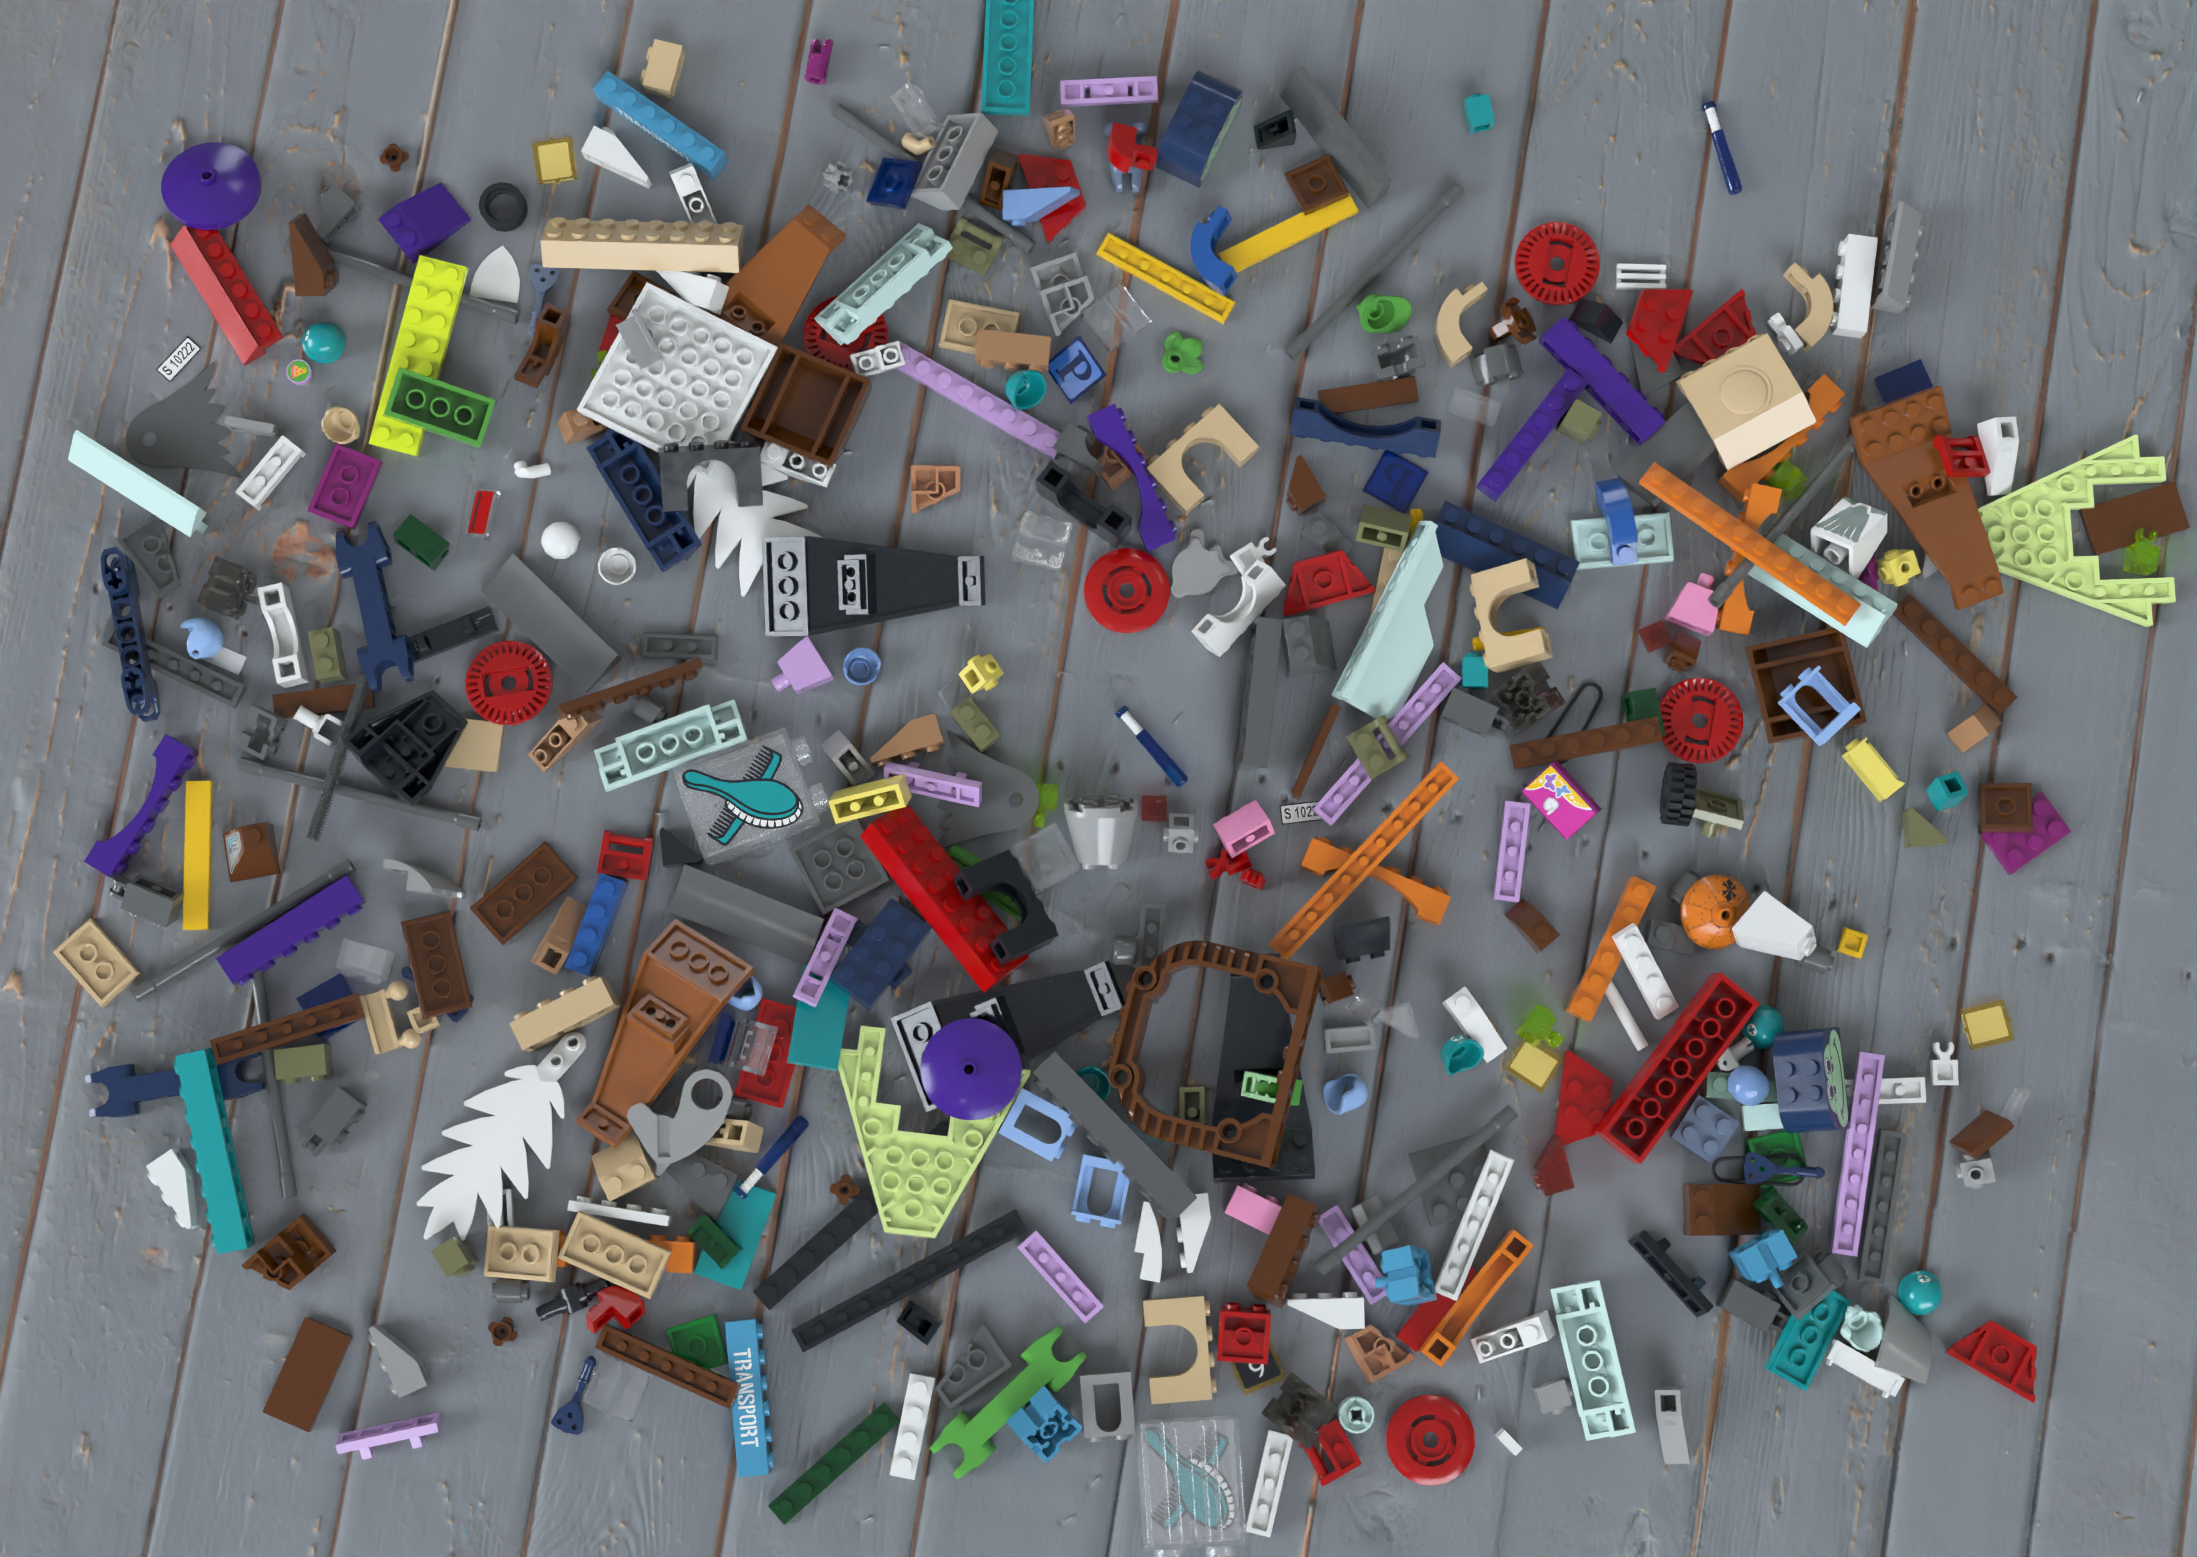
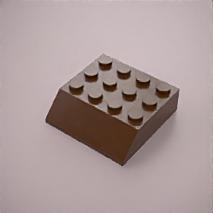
(807, 405)
(1779, 664)

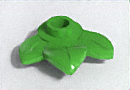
(1185, 352)

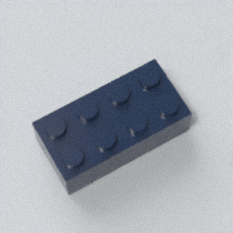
(880, 954)

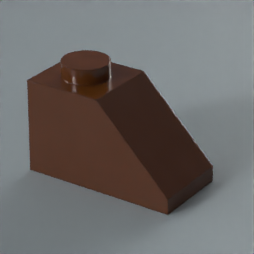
(998, 177)
(1304, 490)
(1532, 925)
(1336, 988)

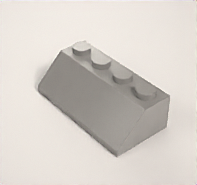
(954, 160)
(1897, 259)

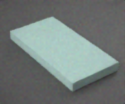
(1592, 545)

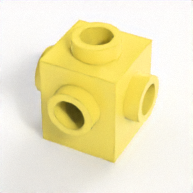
(1897, 566)
(981, 673)

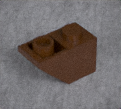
(1682, 652)

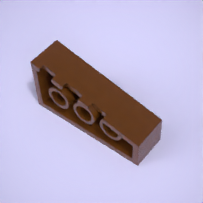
(1283, 1251)

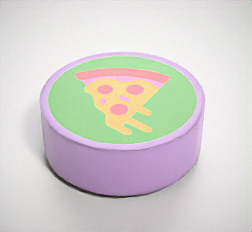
(299, 372)

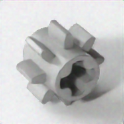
(837, 177)

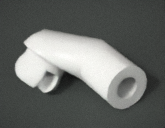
(536, 471)

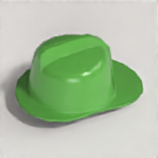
(1384, 313)

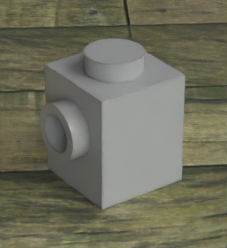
(1553, 1396)

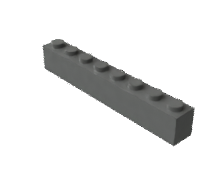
(1114, 1136)

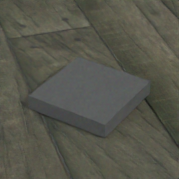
(1803, 1285)

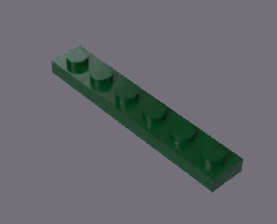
(834, 1463)

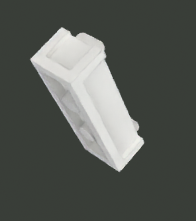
(269, 472)
(1863, 1368)

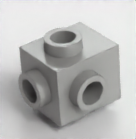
(1181, 833)
(1975, 1171)

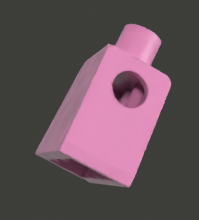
(1692, 607)

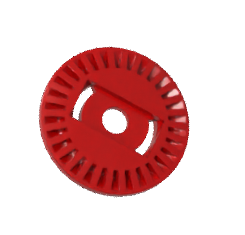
(1579, 269)
(830, 349)
(1131, 613)
(506, 660)
(1723, 720)
(1406, 1444)

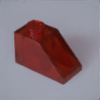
(1553, 1168)

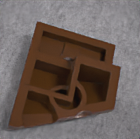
(292, 1253)

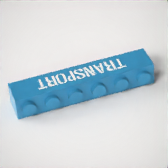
(660, 125)
(750, 1407)

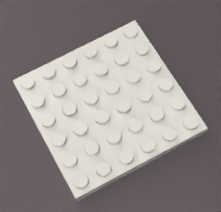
(690, 393)

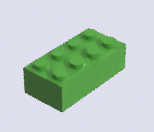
(439, 407)

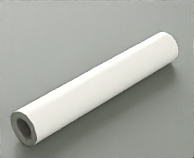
(1625, 1017)

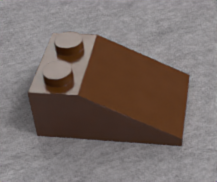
(312, 264)
(1720, 1209)

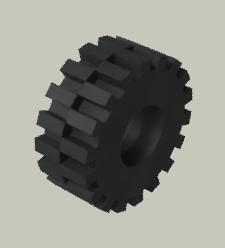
(1678, 794)

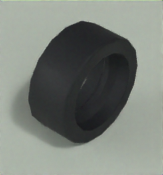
(498, 189)

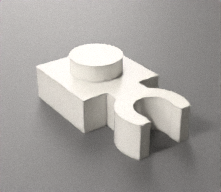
(1787, 338)
(1246, 556)
(1943, 1070)

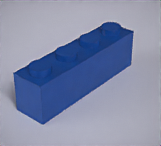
(596, 925)

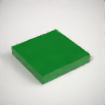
(1778, 1143)
(699, 1342)

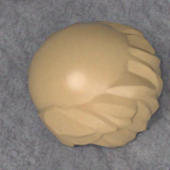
(341, 425)

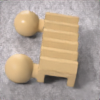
(381, 1020)

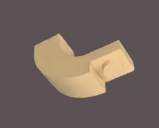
(1818, 303)
(1448, 335)

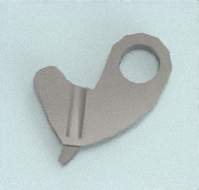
(677, 1137)

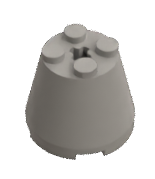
(1101, 828)

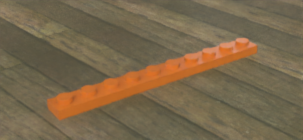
(1749, 544)
(1363, 860)

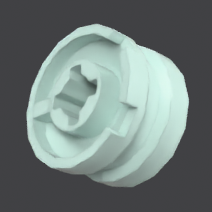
(1345, 1416)

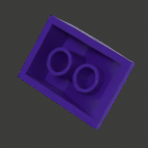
(424, 221)

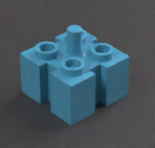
(1762, 1256)
(1407, 1276)
(1044, 1424)

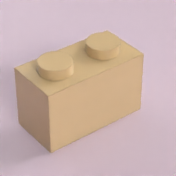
(663, 68)

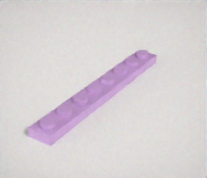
(979, 401)
(1402, 726)
(1857, 1154)

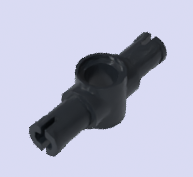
(572, 1299)

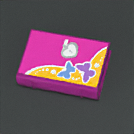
(1561, 799)

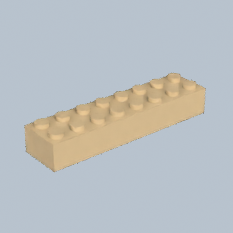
(642, 245)

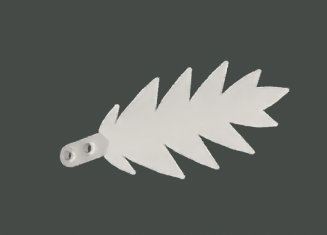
(742, 523)
(497, 1141)

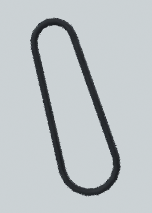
(1570, 705)
(1760, 1183)

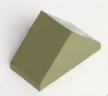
(1919, 831)

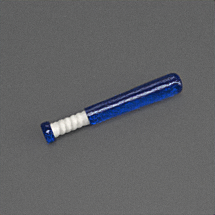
(1723, 152)
(1165, 762)
(779, 1148)

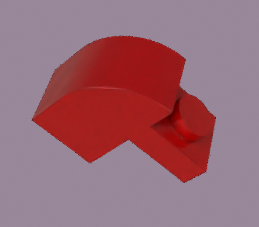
(1125, 153)
(615, 1303)

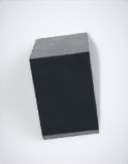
(1276, 131)
(1597, 319)
(675, 852)
(919, 1322)

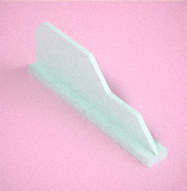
(1397, 633)

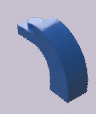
(1214, 272)
(1620, 520)

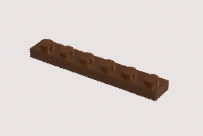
(1954, 654)
(620, 693)
(1586, 743)
(287, 1029)
(668, 1366)

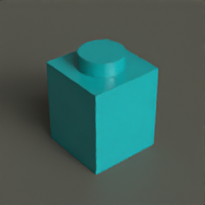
(1478, 113)
(1473, 672)
(1947, 791)

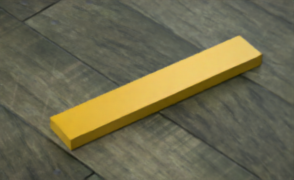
(1286, 234)
(1165, 278)
(197, 855)

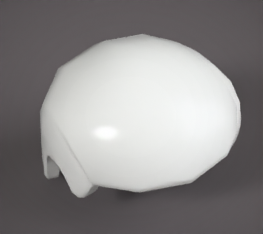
(560, 540)
(617, 565)

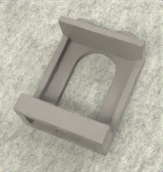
(1127, 1425)

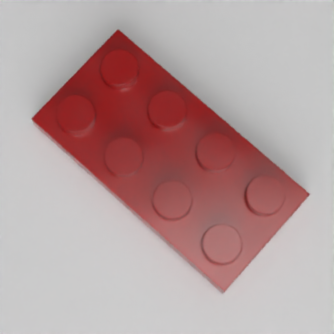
(775, 1084)

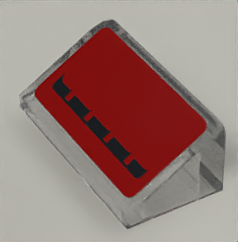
(482, 513)

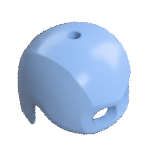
(204, 637)

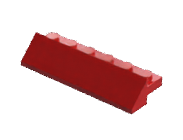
(227, 291)

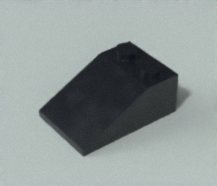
(1363, 939)

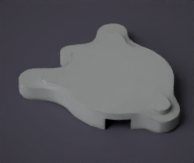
(1199, 569)

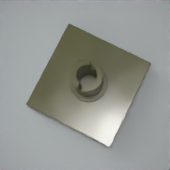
(1716, 810)

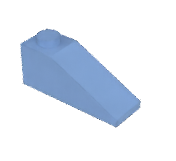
(1033, 204)

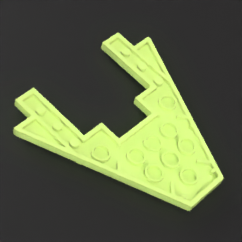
(2034, 533)
(910, 1173)

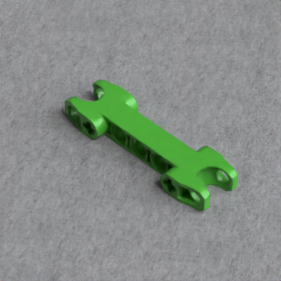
(974, 1433)

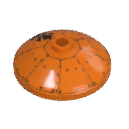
(1704, 906)

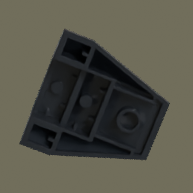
(408, 745)

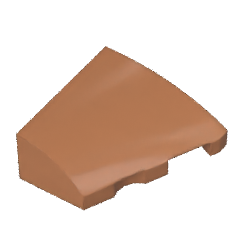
(1115, 469)
(932, 484)
(1375, 1353)

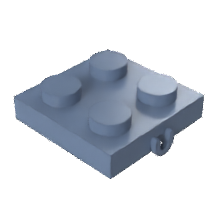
(1704, 1129)

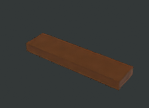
(1370, 395)
(319, 700)
(1315, 751)

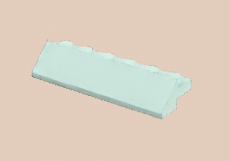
(883, 284)
(136, 485)
(1869, 617)
(670, 744)
(1592, 1360)

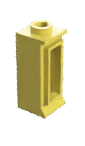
(1871, 769)

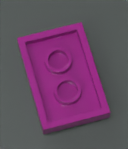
(345, 486)
(2018, 849)

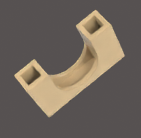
(1214, 428)
(1490, 591)
(1196, 1381)

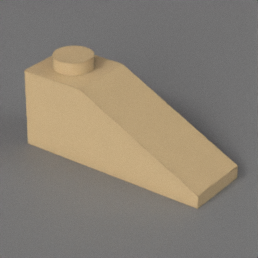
(737, 1136)

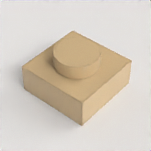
(422, 1025)

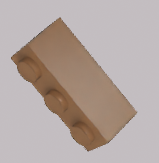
(1012, 351)

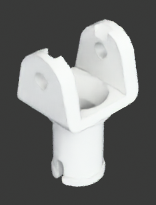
(315, 722)
(1730, 1057)

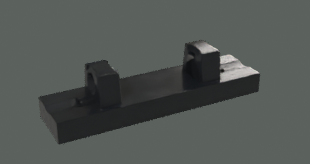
(453, 634)
(1686, 1290)

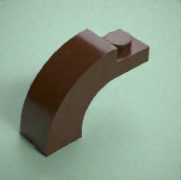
(545, 346)

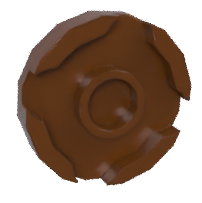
(1516, 323)

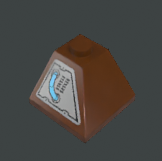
(251, 852)

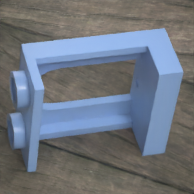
(1830, 694)
(1045, 1150)
(1080, 1207)

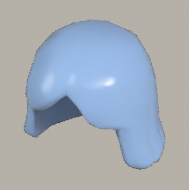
(749, 1000)
(1352, 1099)

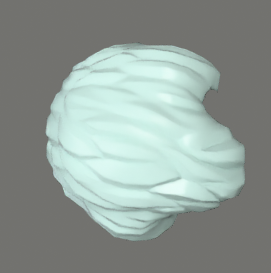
(1862, 1328)

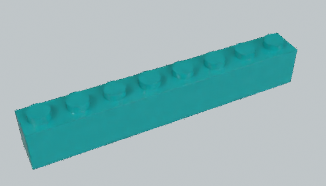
(214, 1150)

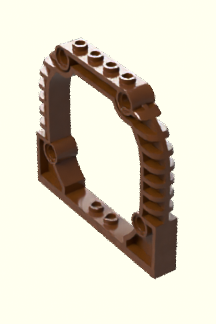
(1259, 1138)

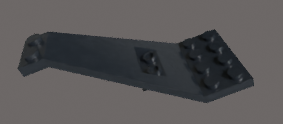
(813, 584)
(1031, 1012)
(1255, 1042)

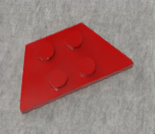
(1052, 173)
(1658, 322)
(1721, 331)
(1323, 581)
(1582, 1099)
(1999, 1357)

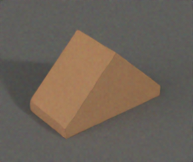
(1973, 728)

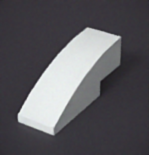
(1149, 1243)

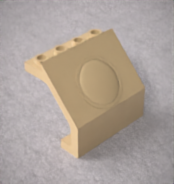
(1747, 400)

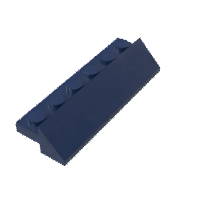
(638, 492)
(1486, 545)

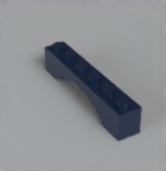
(1316, 421)

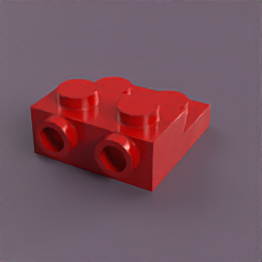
(1243, 1333)

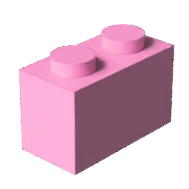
(1243, 828)
(1253, 1209)

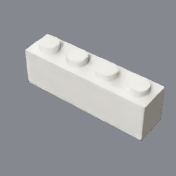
(1854, 285)

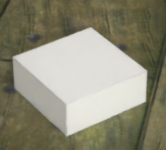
(1508, 1442)

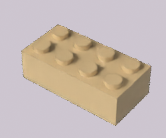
(565, 1014)

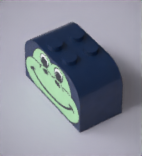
(1198, 128)
(1810, 1080)

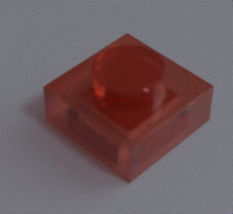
(1655, 636)
(1154, 808)

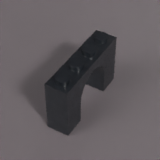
(678, 461)
(1058, 488)
(1004, 875)

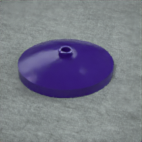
(211, 186)
(995, 1072)

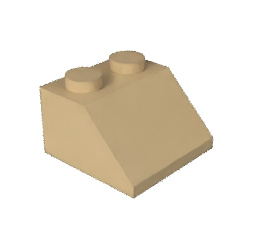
(624, 1168)

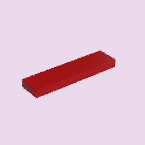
(1427, 1317)

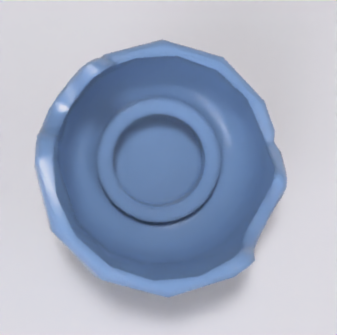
(861, 666)
(1748, 1085)

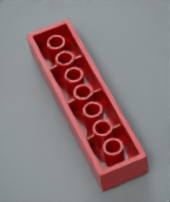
(926, 878)
(1676, 1067)

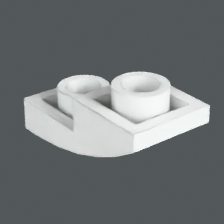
(878, 359)

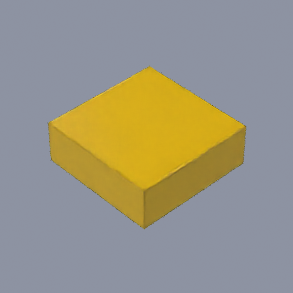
(1852, 943)

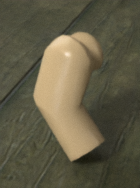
(915, 146)

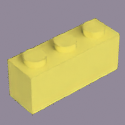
(869, 798)

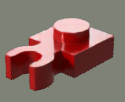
(1228, 864)
(1252, 878)

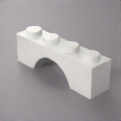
(1259, 589)
(288, 653)

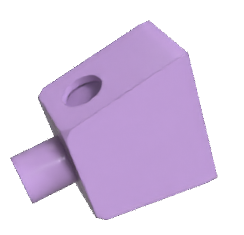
(802, 668)

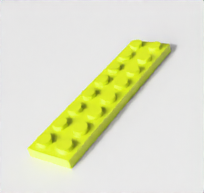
(420, 343)

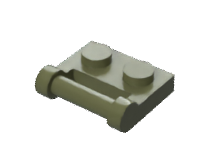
(971, 254)
(1370, 751)

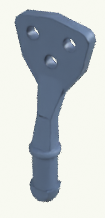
(541, 289)

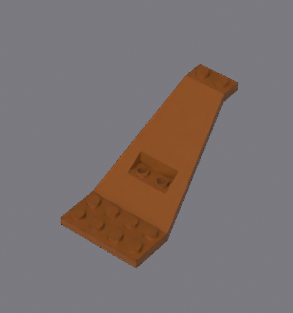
(780, 276)
(1899, 454)
(686, 985)

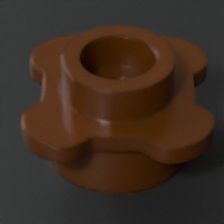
(389, 152)
(837, 1189)
(495, 1329)

